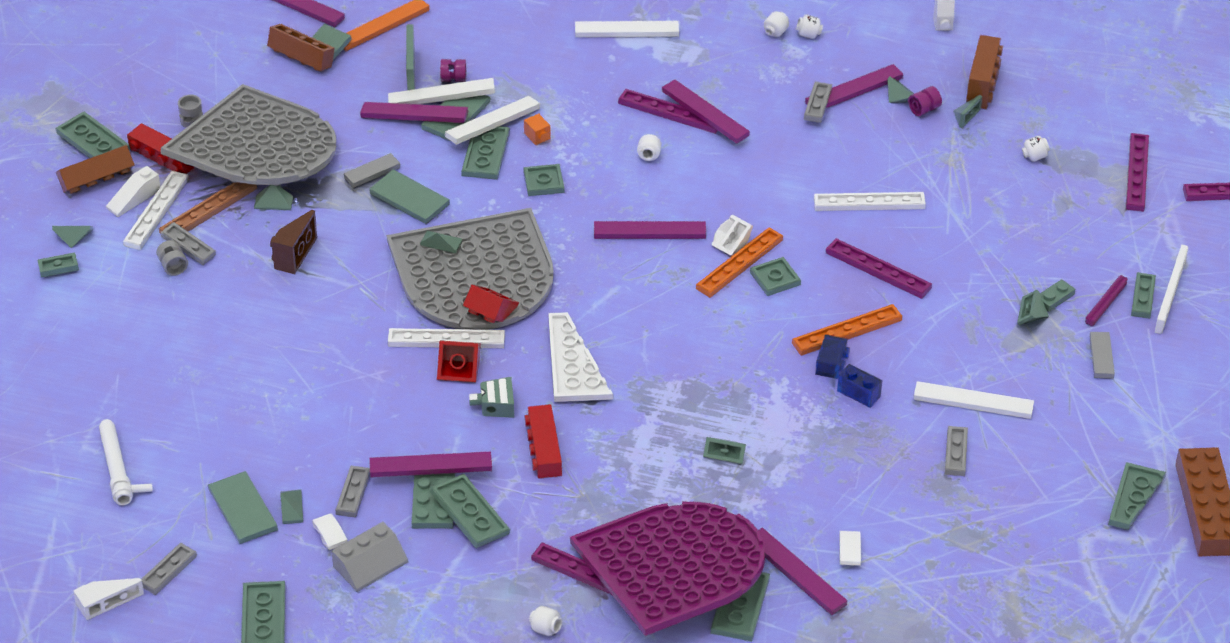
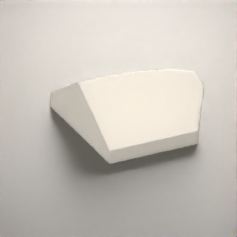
(732, 235)

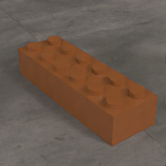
(1206, 499)

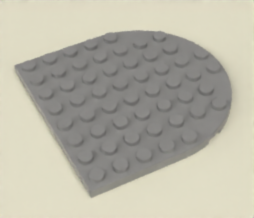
(256, 140)
(495, 253)

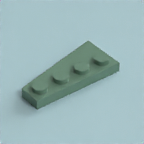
(1134, 492)

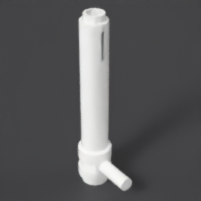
(120, 484)

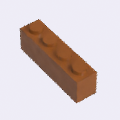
(300, 47)
(94, 169)

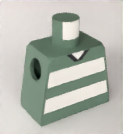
(495, 398)

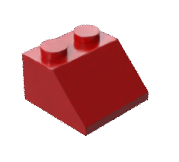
(489, 303)
(458, 361)

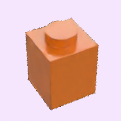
(537, 129)

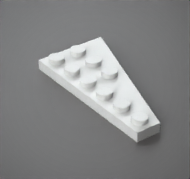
(573, 367)

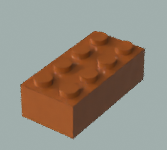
(985, 69)

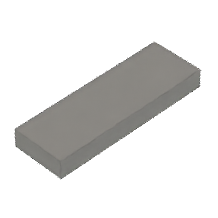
(818, 102)
(371, 170)
(189, 243)
(1101, 355)
(956, 451)
(353, 491)
(168, 568)

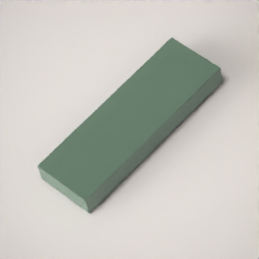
(1143, 295)

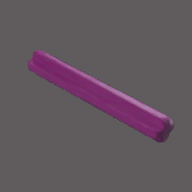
(1106, 300)

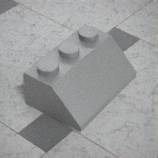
(369, 556)

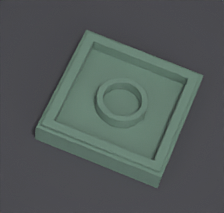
(333, 38)
(543, 179)
(775, 276)

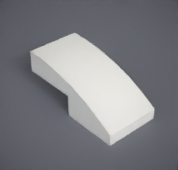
(330, 531)
(850, 548)

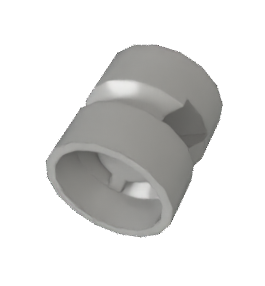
(189, 109)
(172, 257)

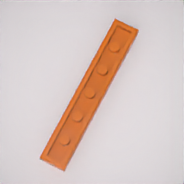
(386, 22)
(739, 262)
(848, 329)

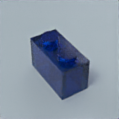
(832, 356)
(859, 385)

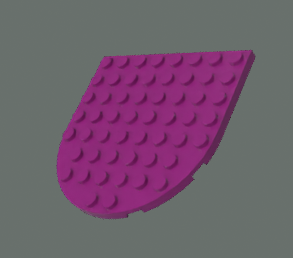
(674, 561)

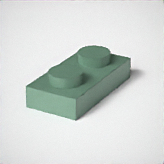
(58, 264)
(1057, 294)

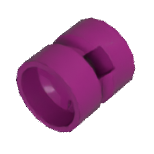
(459, 73)
(925, 101)

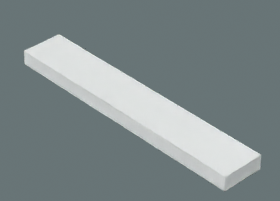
(627, 29)
(443, 92)
(492, 120)
(869, 201)
(155, 210)
(1171, 289)
(430, 337)
(973, 400)

